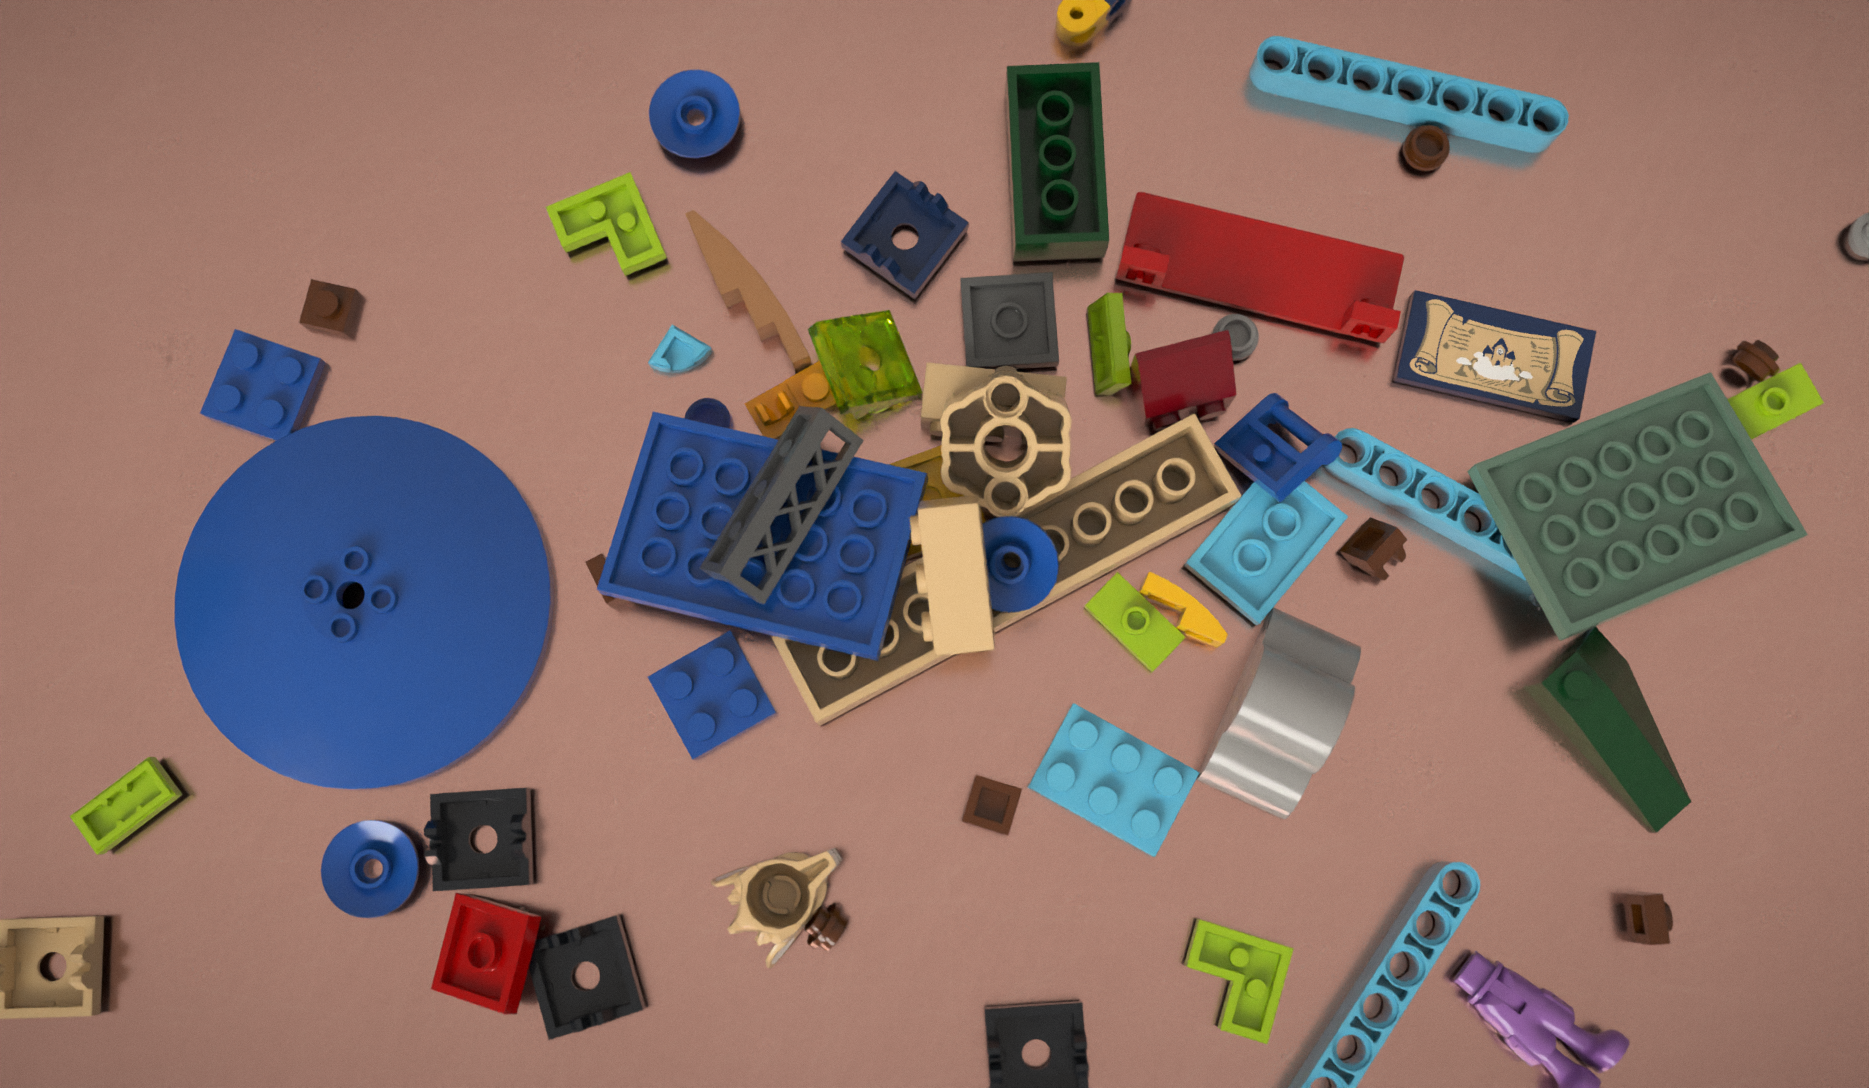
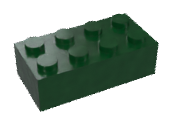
(1056, 161)

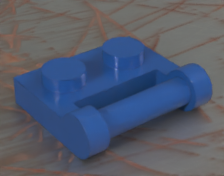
(1269, 458)

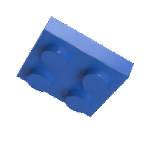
(262, 387)
(712, 695)

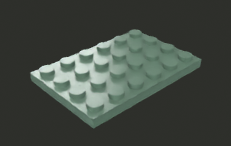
(1635, 505)

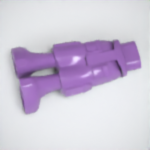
(1532, 1021)

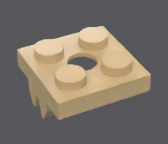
(23, 946)

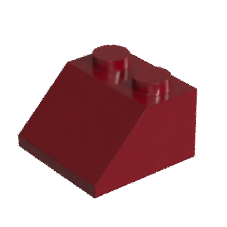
(1183, 380)

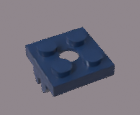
(905, 204)

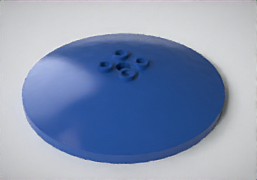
(446, 618)

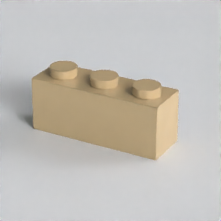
(944, 380)
(954, 575)

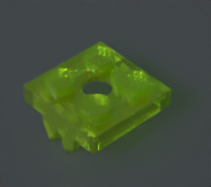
(856, 386)

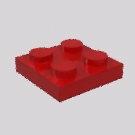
(486, 953)

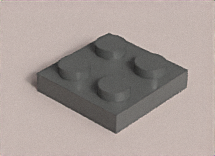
(1009, 321)

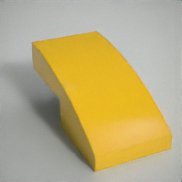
(1193, 618)

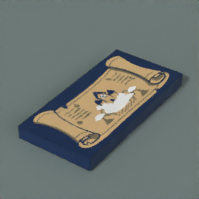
(1495, 356)

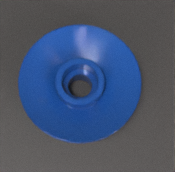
(688, 95)
(1033, 580)
(347, 873)

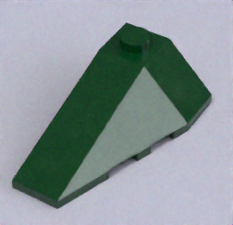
(1605, 716)

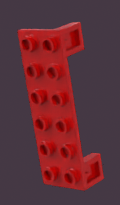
(1261, 267)

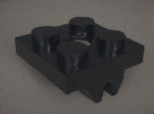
(449, 832)
(565, 1006)
(1054, 1023)

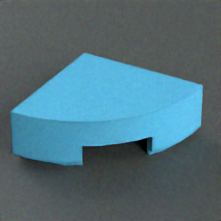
(679, 352)

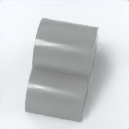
(1282, 714)

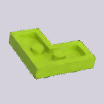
(611, 211)
(1255, 975)

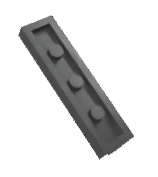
(766, 498)

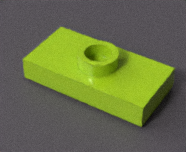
(1109, 344)
(1775, 400)
(1134, 622)
(126, 805)

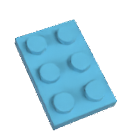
(1264, 547)
(1113, 780)

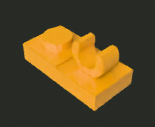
(778, 405)

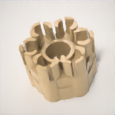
(1013, 484)

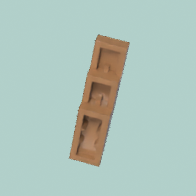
(741, 282)

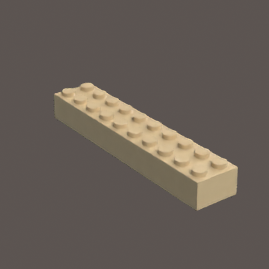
(1095, 525)

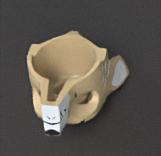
(778, 896)

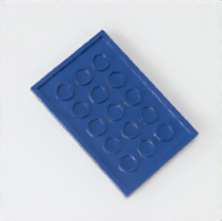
(837, 583)

